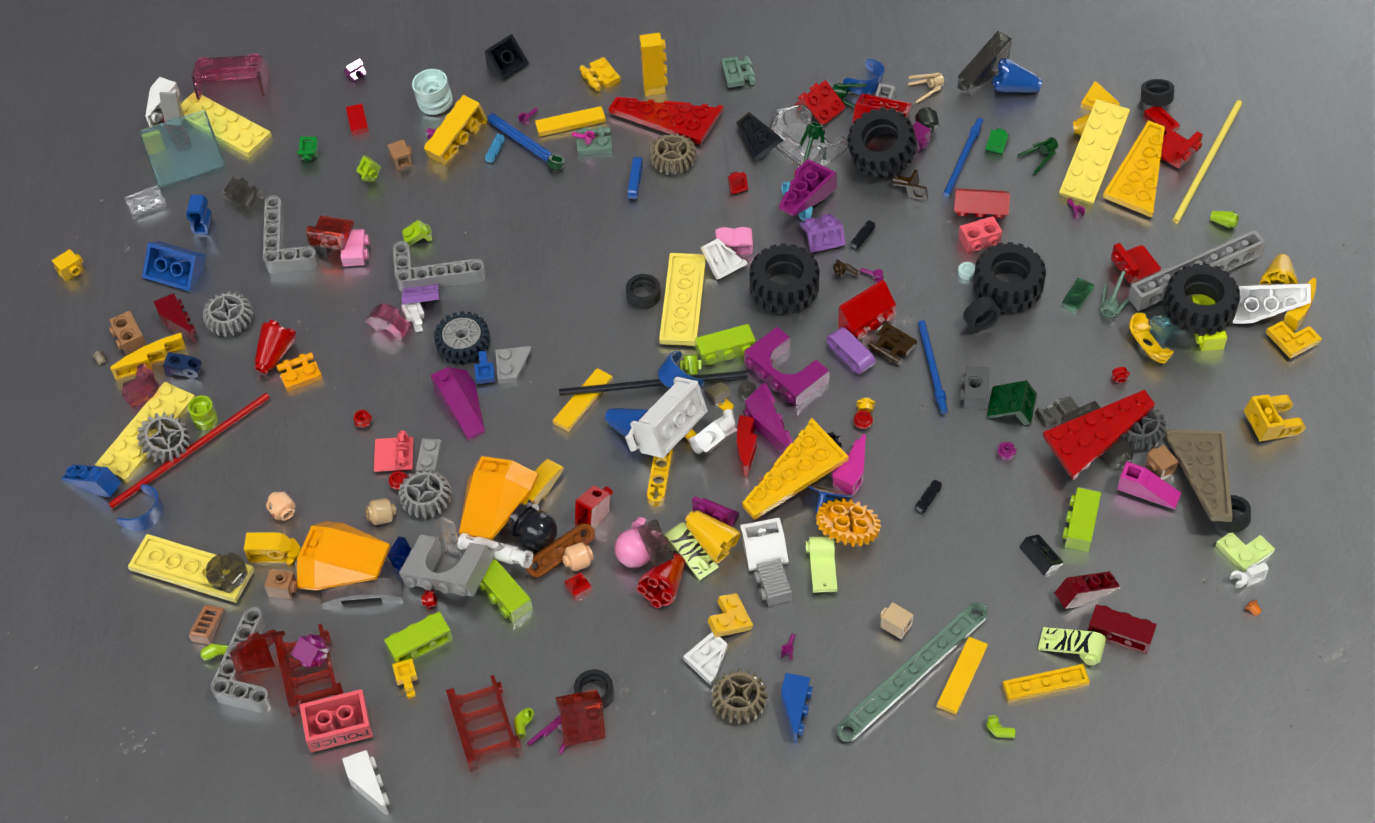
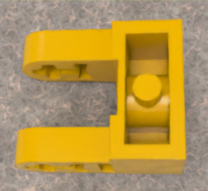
(1264, 418)

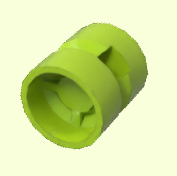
(202, 413)

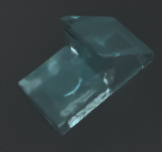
(1162, 328)

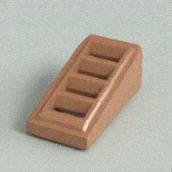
(206, 638)

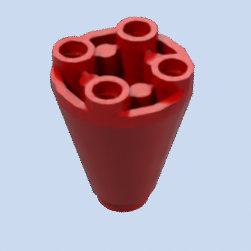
(272, 345)
(662, 582)

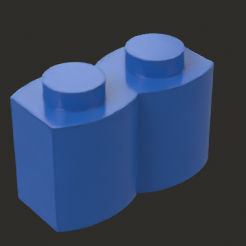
(199, 214)

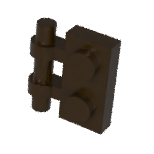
(895, 339)

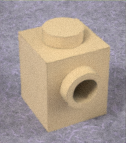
(896, 620)

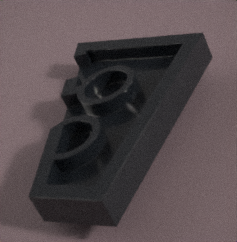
(757, 136)

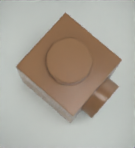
(400, 154)
(1161, 462)
(280, 584)

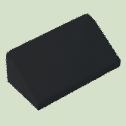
(1040, 554)

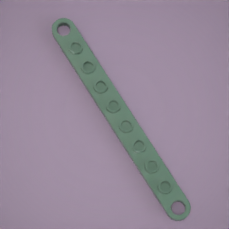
(911, 672)

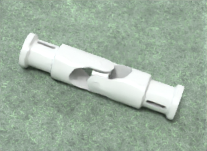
(500, 551)

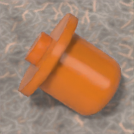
(1253, 607)

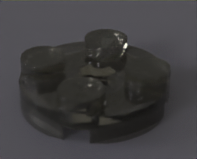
(224, 562)

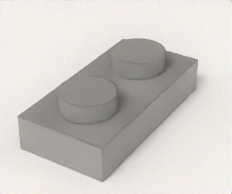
(429, 455)

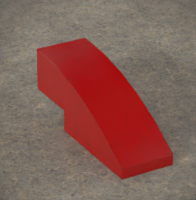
(746, 443)

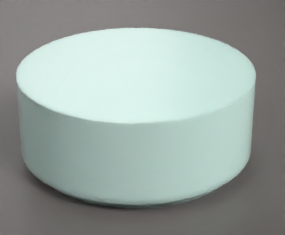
(966, 270)

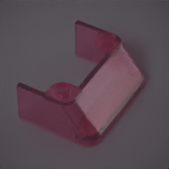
(229, 68)

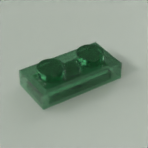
(1077, 295)

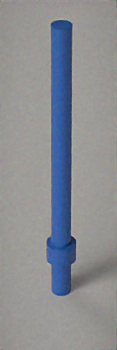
(973, 134)
(940, 395)

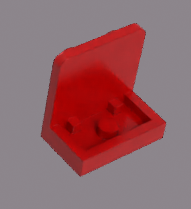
(821, 102)
(1178, 149)
(1135, 262)

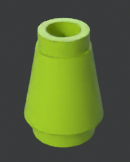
(1225, 218)

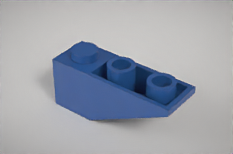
(92, 479)
(794, 698)

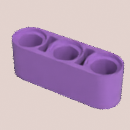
(851, 350)

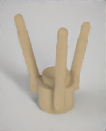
(933, 81)

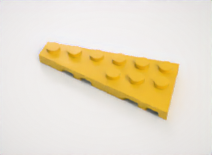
(1137, 176)
(799, 466)

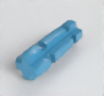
(494, 148)

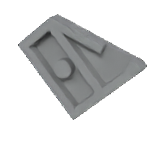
(511, 363)

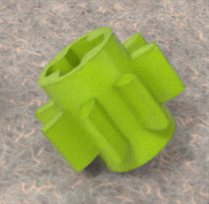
(690, 364)

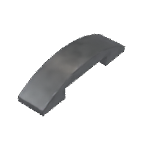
(383, 588)

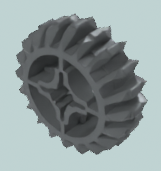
(1140, 435)

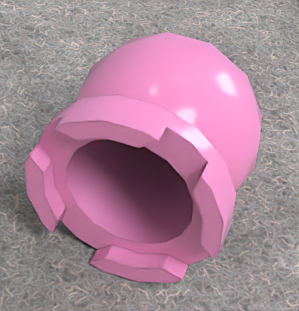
(630, 547)

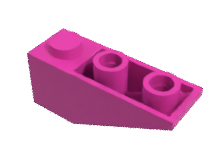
(850, 474)
(1148, 486)

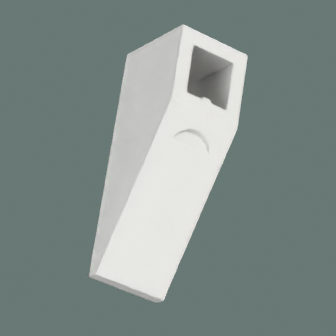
(154, 107)
(363, 779)

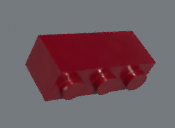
(1122, 628)

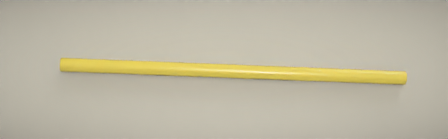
(1197, 180)

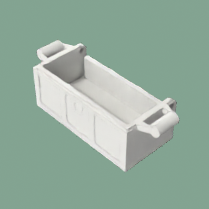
(668, 419)

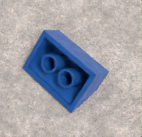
(173, 265)

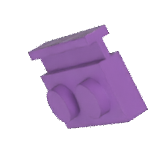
(420, 294)

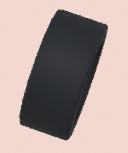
(1157, 92)
(643, 280)
(973, 312)
(1238, 523)
(599, 676)

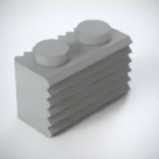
(773, 582)

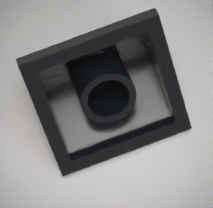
(505, 57)

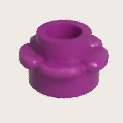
(1006, 454)

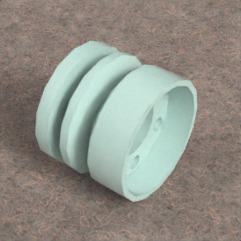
(432, 91)

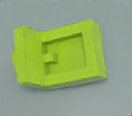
(368, 169)
(416, 232)

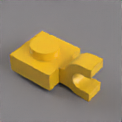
(405, 674)

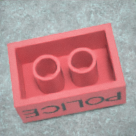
(336, 720)

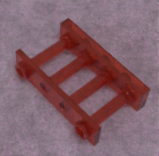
(292, 683)
(468, 737)

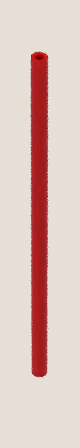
(189, 450)

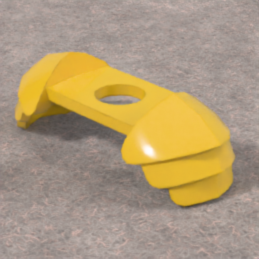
(1139, 328)

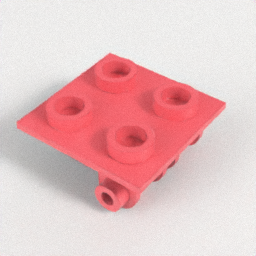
(394, 453)

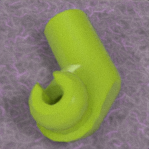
(212, 651)
(522, 720)
(997, 729)

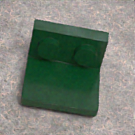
(1013, 399)

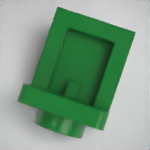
(997, 141)
(308, 148)

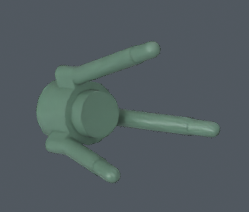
(1110, 307)

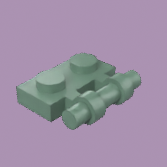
(734, 74)
(599, 145)

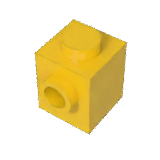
(68, 265)

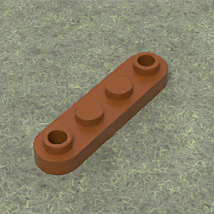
(552, 554)

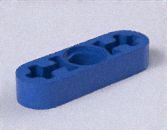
(635, 178)

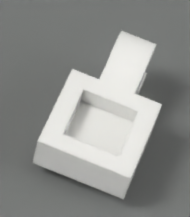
(414, 313)
(1252, 575)

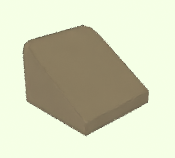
(718, 392)

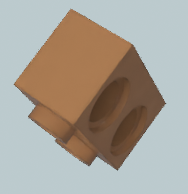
(127, 332)

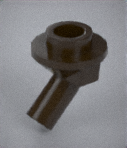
(840, 268)

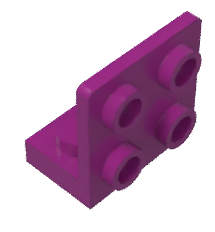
(715, 510)

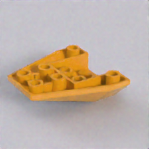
(493, 494)
(338, 556)

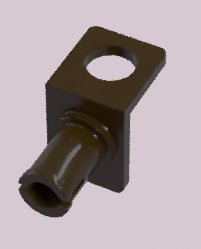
(911, 185)

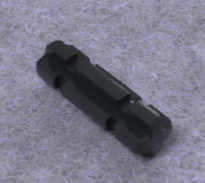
(862, 235)
(928, 496)

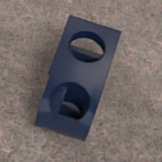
(181, 365)

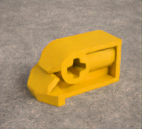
(271, 548)

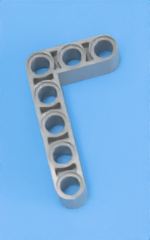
(275, 257)
(444, 274)
(231, 681)

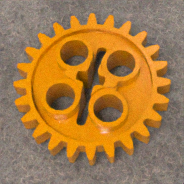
(839, 517)

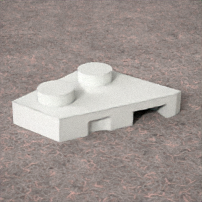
(721, 259)
(707, 657)

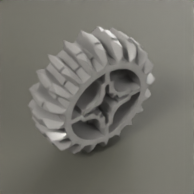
(227, 314)
(177, 431)
(421, 489)

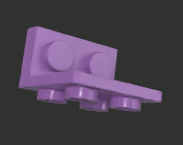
(823, 232)

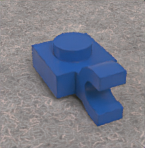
(484, 371)

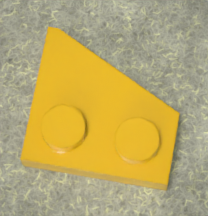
(1097, 92)

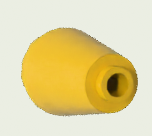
(712, 534)

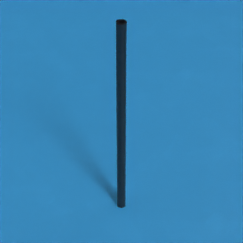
(646, 383)

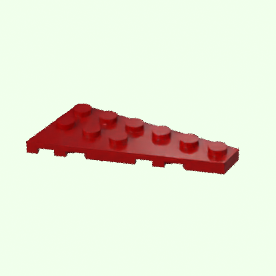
(1092, 434)

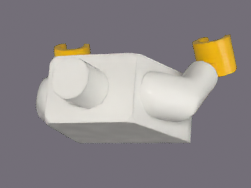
(715, 432)

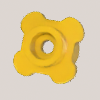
(865, 404)

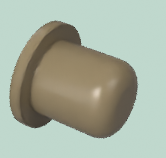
(99, 357)

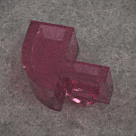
(387, 317)
(141, 388)

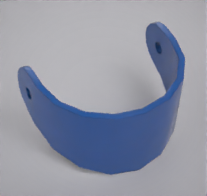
(872, 84)
(669, 371)
(148, 519)

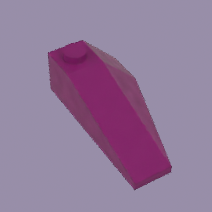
(809, 186)
(461, 399)
(767, 421)

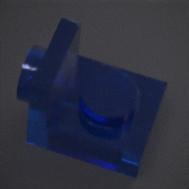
(399, 552)

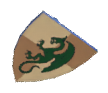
(823, 498)

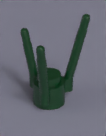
(842, 91)
(813, 131)
(1047, 147)

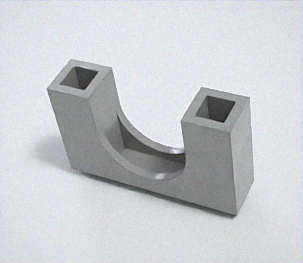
(461, 579)

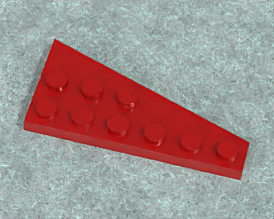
(669, 116)

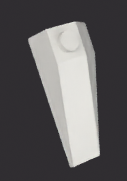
(1269, 300)

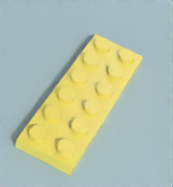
(229, 126)
(1094, 152)
(682, 299)
(124, 454)
(180, 566)

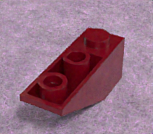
(174, 318)
(1085, 588)

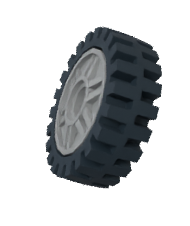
(462, 337)

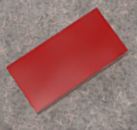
(1161, 117)
(357, 119)

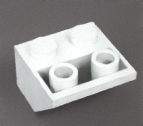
(763, 542)

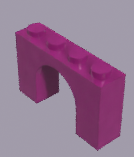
(793, 387)

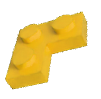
(1290, 342)
(732, 620)

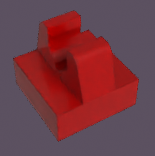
(737, 182)
(578, 585)

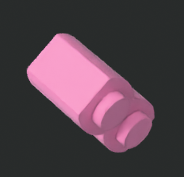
(737, 239)
(355, 250)

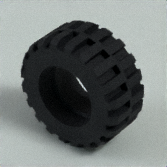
(878, 123)
(1015, 260)
(784, 296)
(1197, 317)

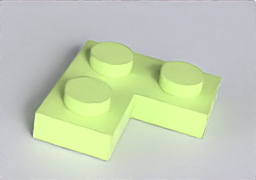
(1244, 555)

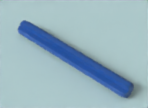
(519, 136)

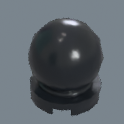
(533, 525)

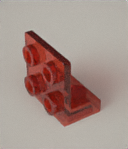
(330, 232)
(254, 653)
(581, 717)

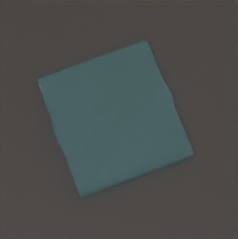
(182, 148)

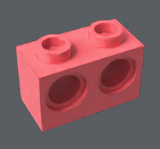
(980, 234)

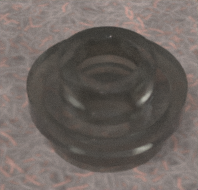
(746, 385)

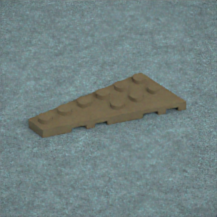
(1206, 467)

